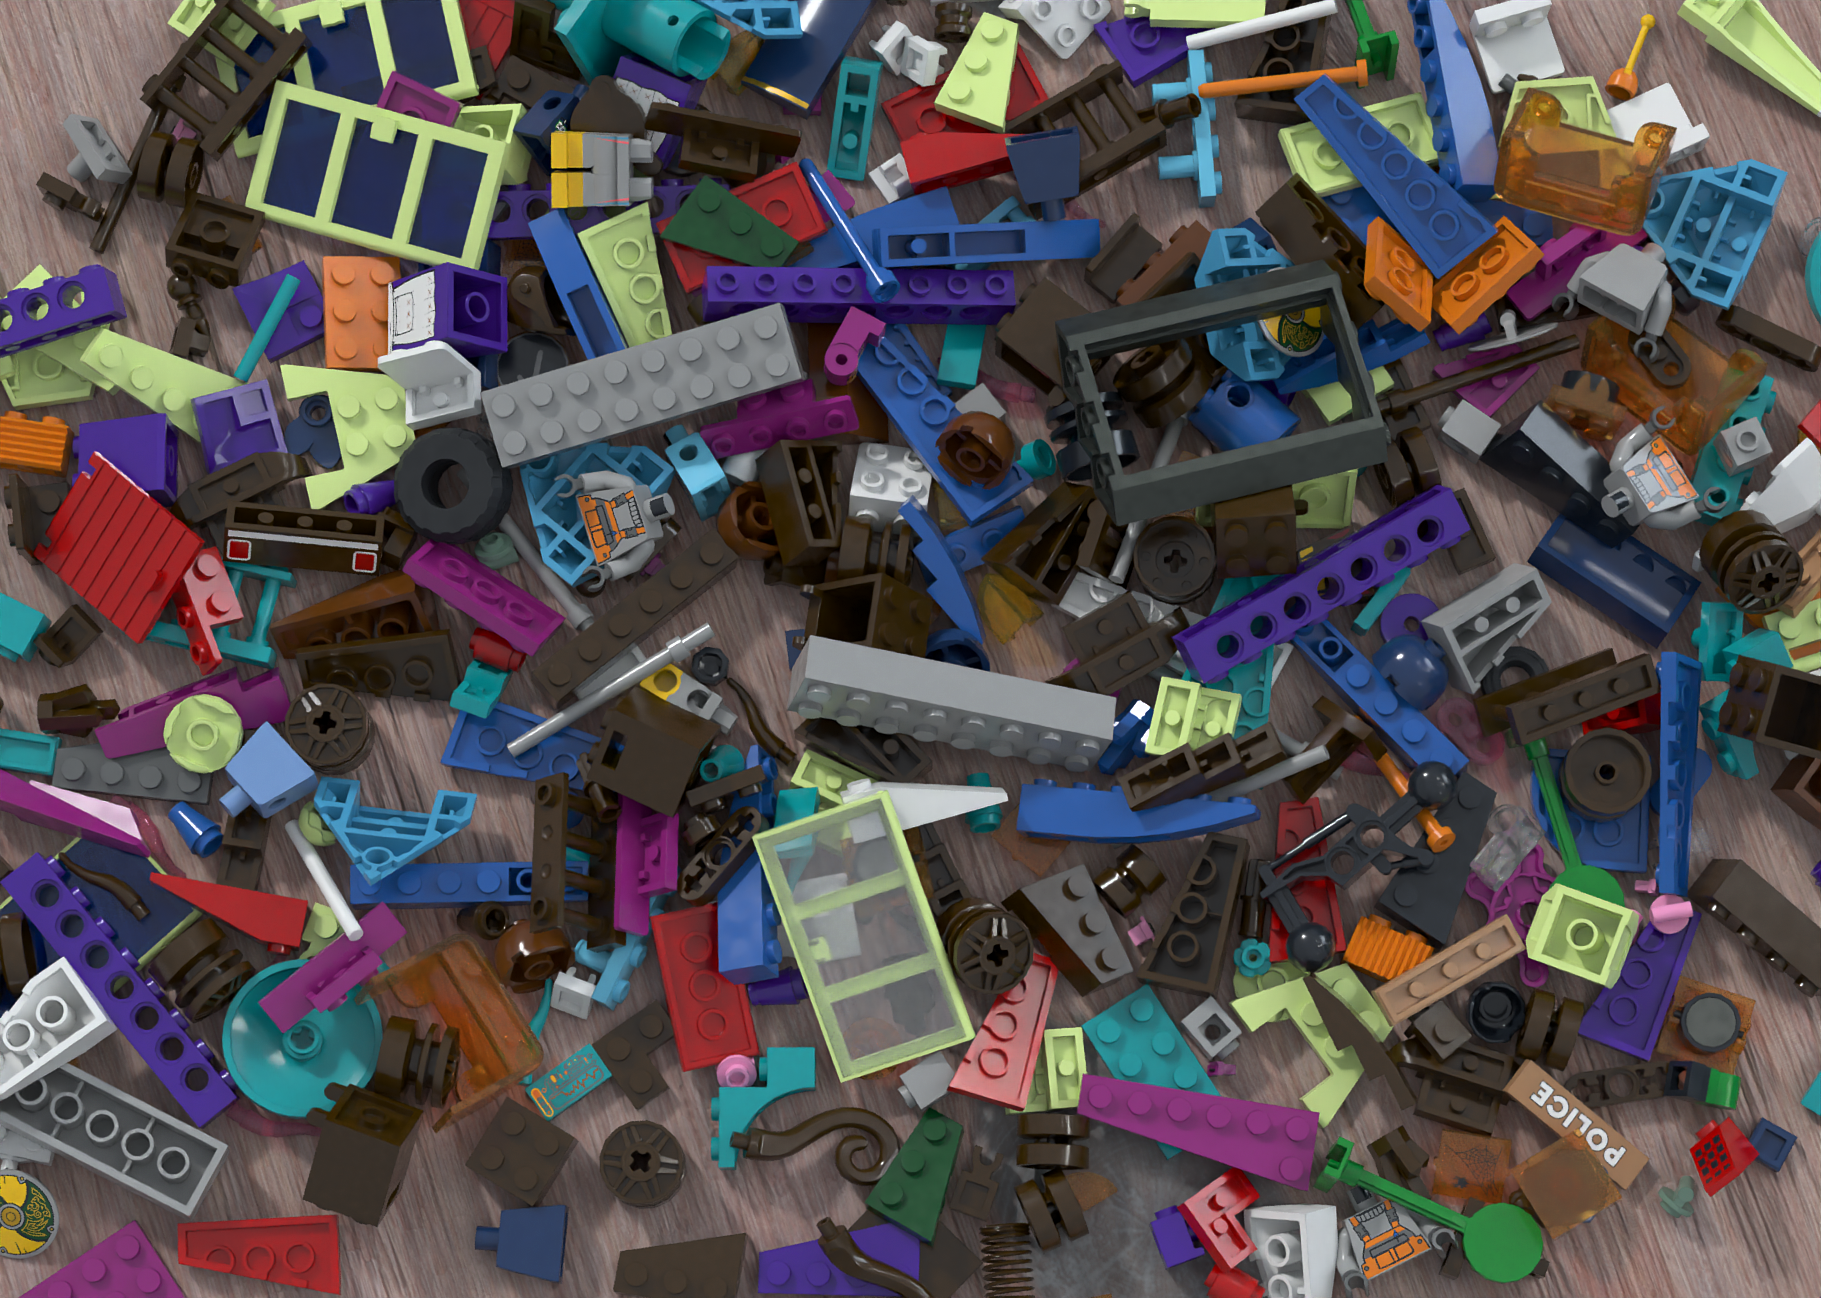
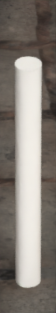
(1261, 24)
(324, 881)

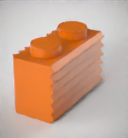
(35, 445)
(1383, 951)

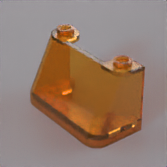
(1578, 170)
(1700, 406)

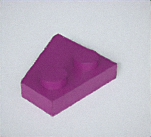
(1491, 393)

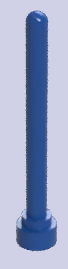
(880, 282)

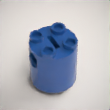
(1242, 414)

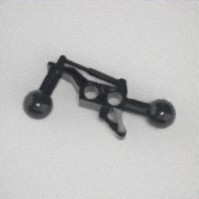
(1310, 944)

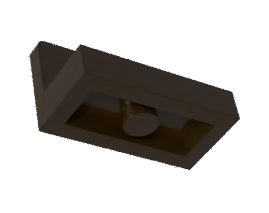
(1121, 258)

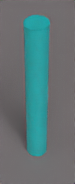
(267, 328)

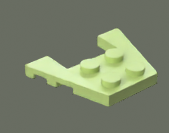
(1578, 97)
(45, 382)
(367, 421)
(1299, 1006)

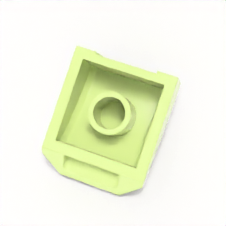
(498, 123)
(1581, 935)

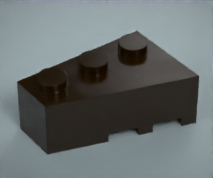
(866, 750)

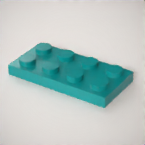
(1145, 1047)

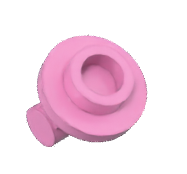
(1670, 913)
(736, 1071)

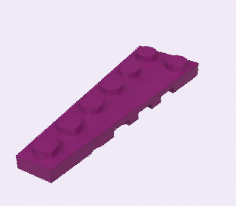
(1235, 1132)

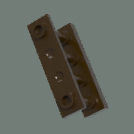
(240, 106)
(1111, 155)
(1566, 696)
(550, 870)

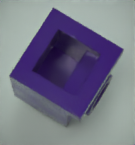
(1174, 1238)

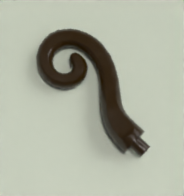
(777, 1145)
(853, 1261)

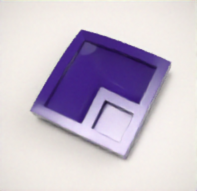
(302, 319)
(237, 424)

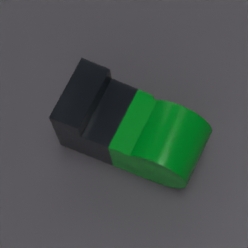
(1702, 1085)

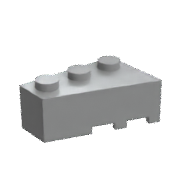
(1486, 622)

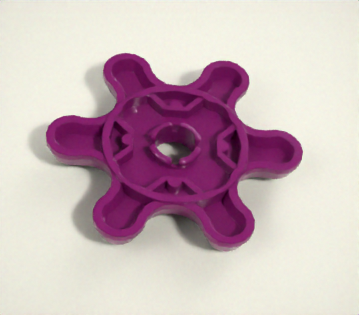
(1523, 887)

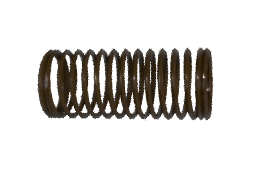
(1002, 1231)

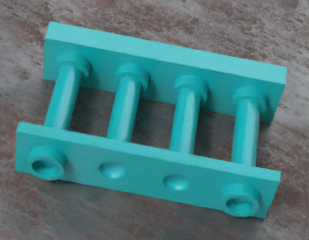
(255, 647)

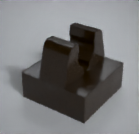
(187, 341)

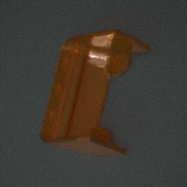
(474, 999)

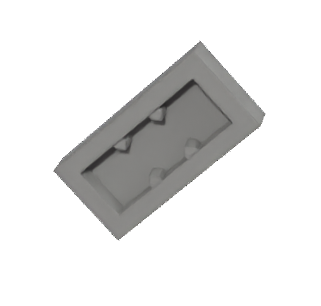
(96, 152)

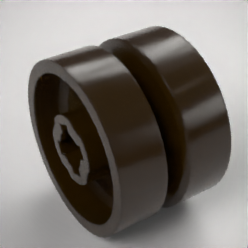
(170, 169)
(1408, 467)
(1549, 1029)
(1053, 1141)
(1051, 1210)

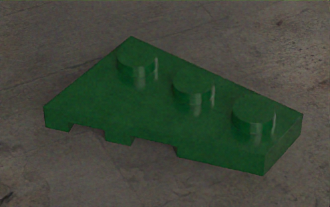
(727, 227)
(917, 1180)

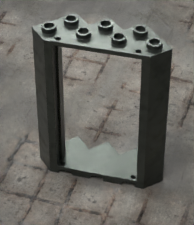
(1234, 471)

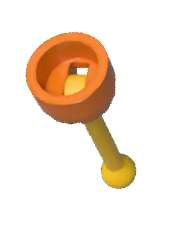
(1623, 81)

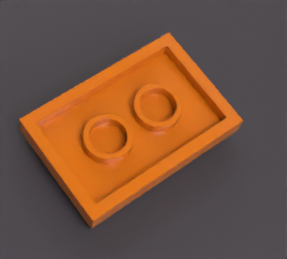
(1397, 275)
(1484, 276)
(356, 310)

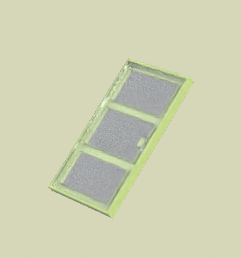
(864, 936)

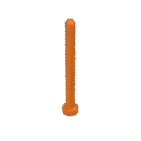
(1284, 81)
(1439, 837)

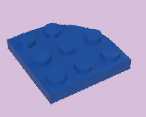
(1609, 845)

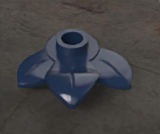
(314, 435)

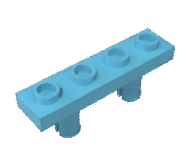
(1206, 146)
(619, 964)

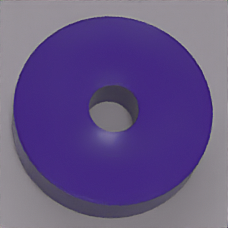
(1401, 609)

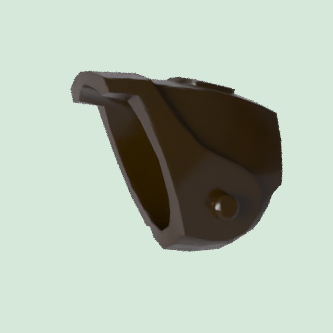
(536, 304)

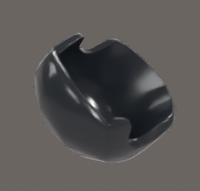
(1495, 1011)

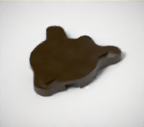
(612, 111)

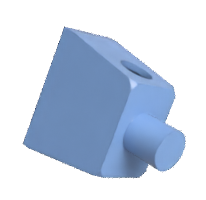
(266, 775)

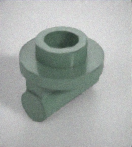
(496, 550)
(1678, 1201)

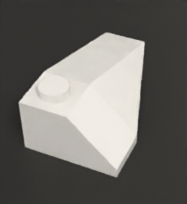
(1791, 493)

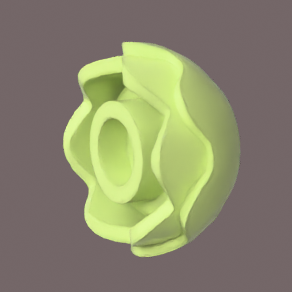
(314, 826)

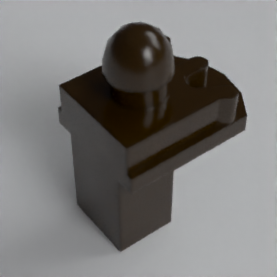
(399, 538)

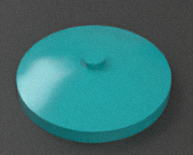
(293, 1068)

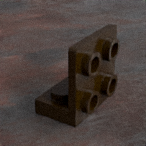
(32, 513)

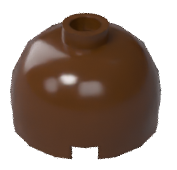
(977, 449)
(746, 523)
(529, 959)

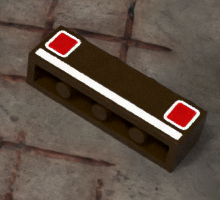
(303, 538)

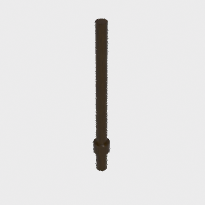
(124, 190)
(1398, 400)

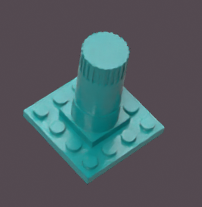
(666, 32)

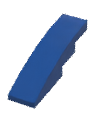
(1376, 345)
(950, 585)

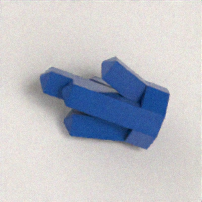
(1129, 737)

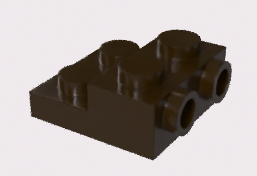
(214, 240)

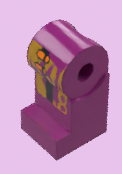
(849, 343)

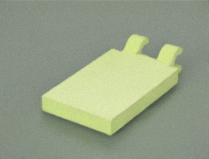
(1195, 12)

